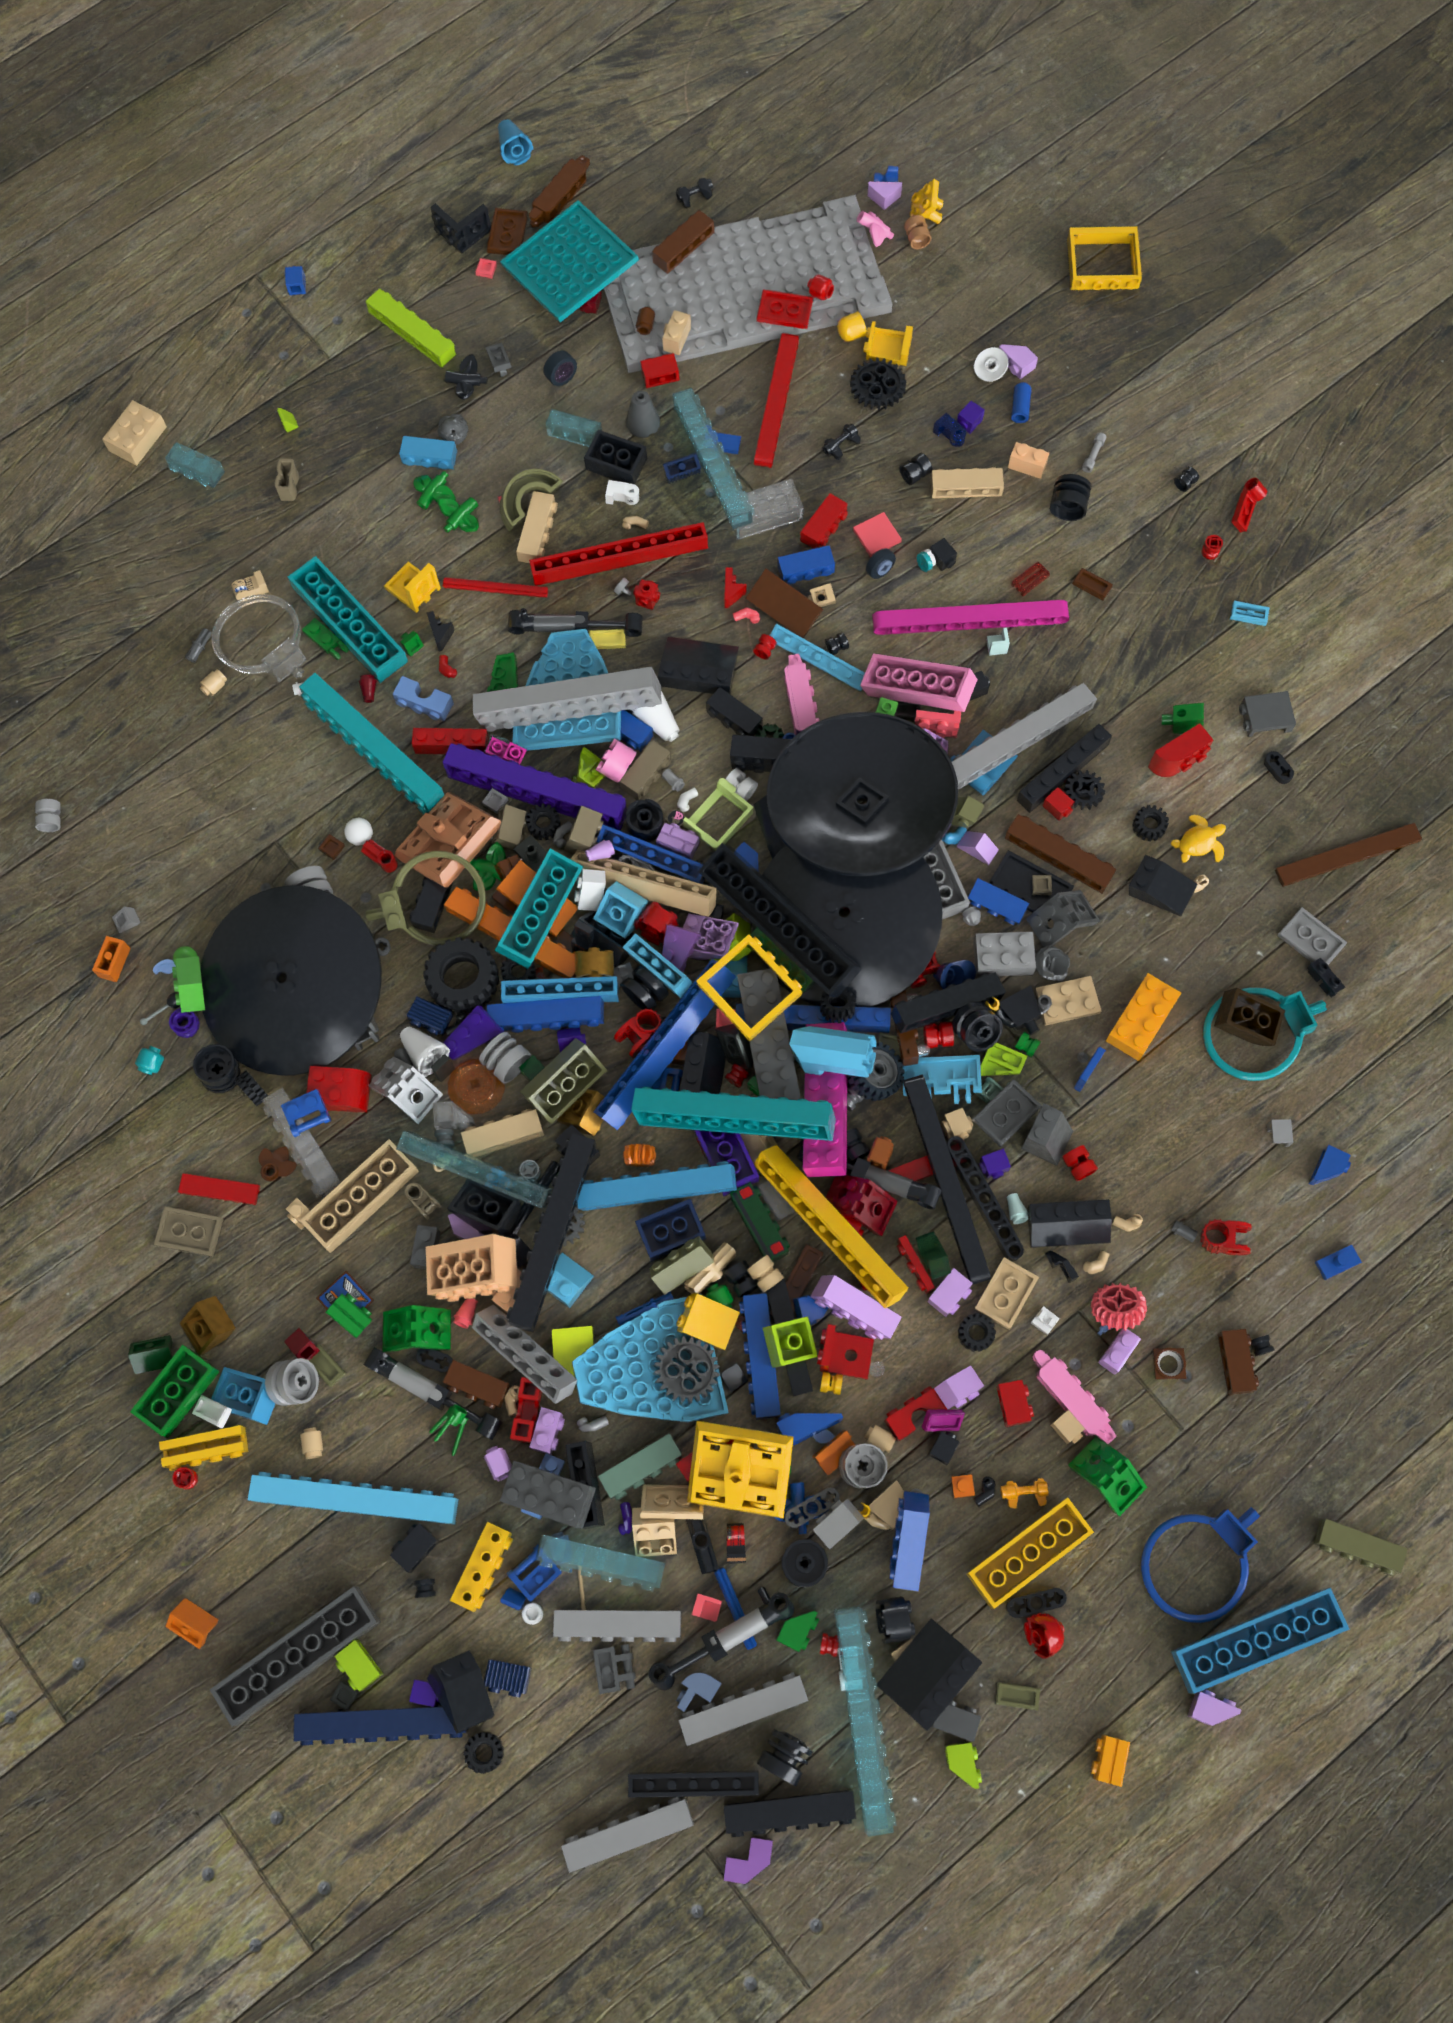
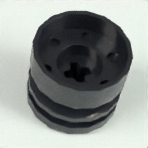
(1070, 497)
(211, 1061)
(785, 1757)

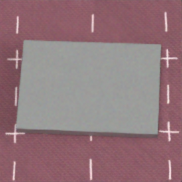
(1311, 937)

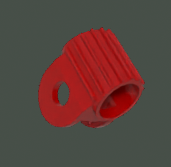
(633, 1027)
(1229, 1229)

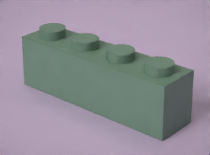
(640, 1466)

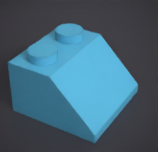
(568, 1280)

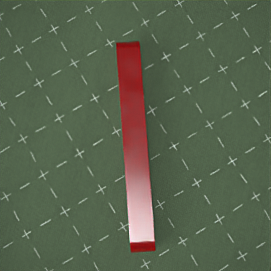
(776, 400)

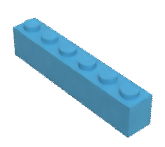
(561, 988)

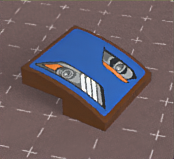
(345, 1284)

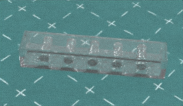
(304, 1146)

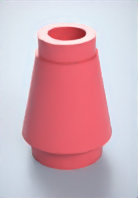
(465, 1313)

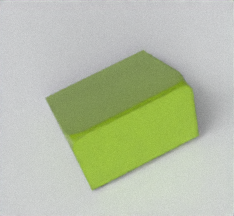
(287, 420)

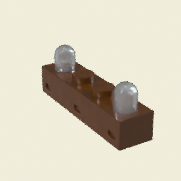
(907, 1043)

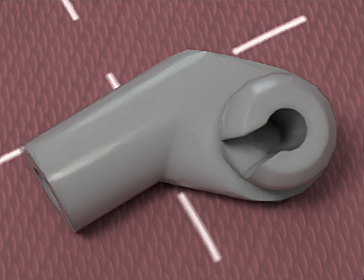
(594, 1425)

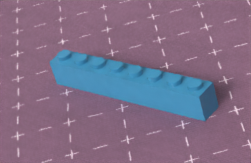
(657, 1187)

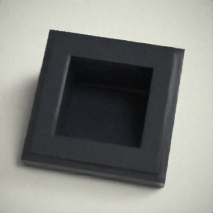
(733, 1377)

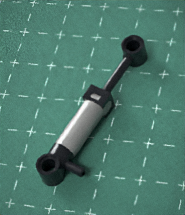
(426, 1389)
(728, 1637)

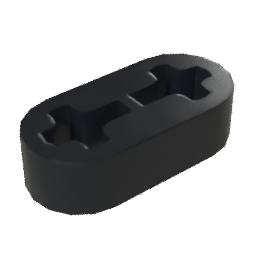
(1281, 766)
(433, 1364)

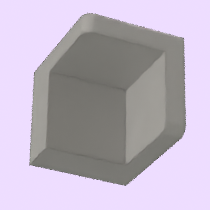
(1281, 1131)

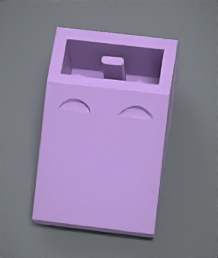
(715, 936)

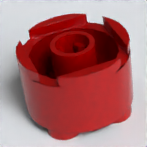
(654, 922)

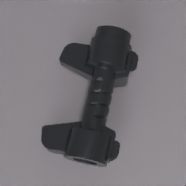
(703, 185)
(832, 445)

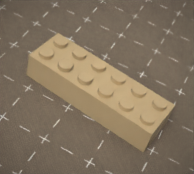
(359, 1196)

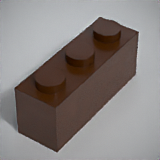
(1237, 1361)
(476, 1385)

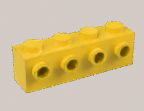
(481, 1566)

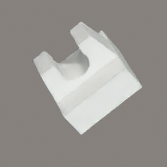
(1045, 1320)

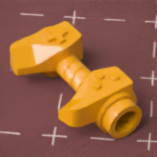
(1012, 1492)

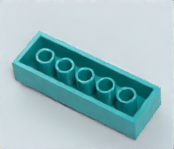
(539, 908)

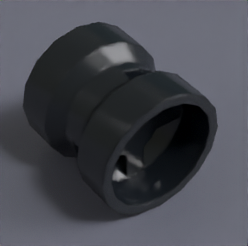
(1188, 477)
(837, 643)

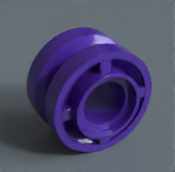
(187, 1030)

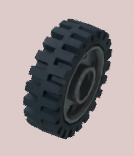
(886, 1078)

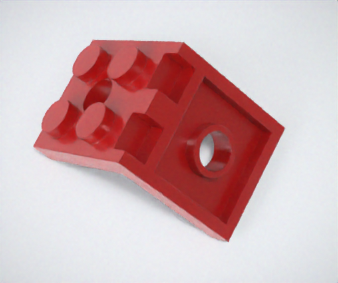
(833, 1354)

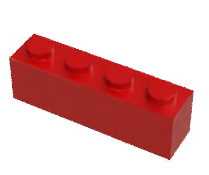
(439, 739)

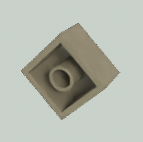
(583, 830)

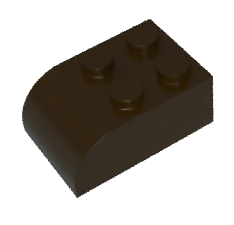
(1249, 1017)

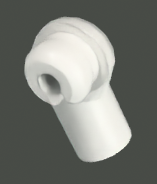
(684, 799)

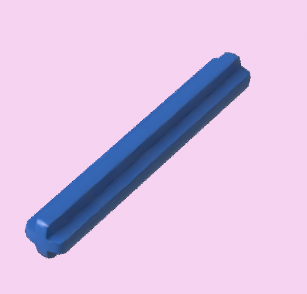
(732, 1602)

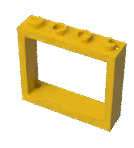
(1105, 235)
(780, 970)

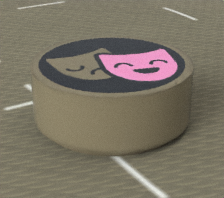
(676, 817)

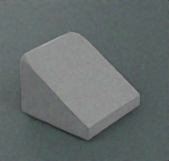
(126, 919)

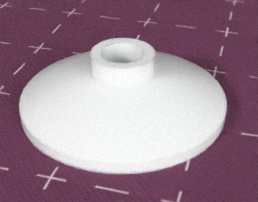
(986, 359)

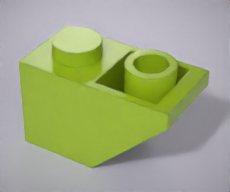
(961, 1761)

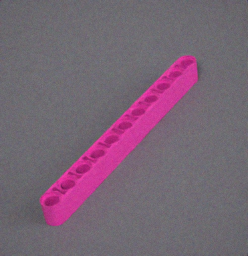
(970, 617)

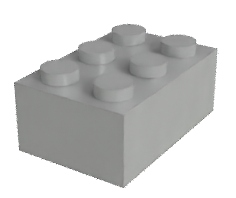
(1004, 953)

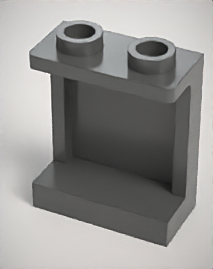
(1267, 713)

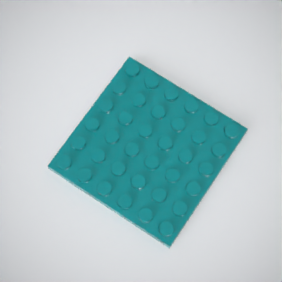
(569, 261)

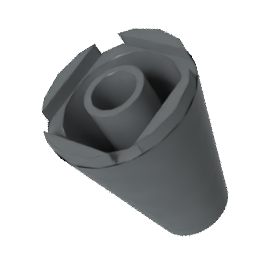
(642, 415)

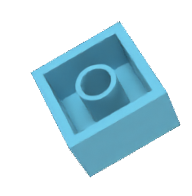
(620, 909)

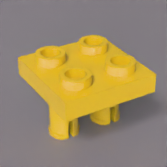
(926, 202)

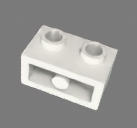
(591, 889)

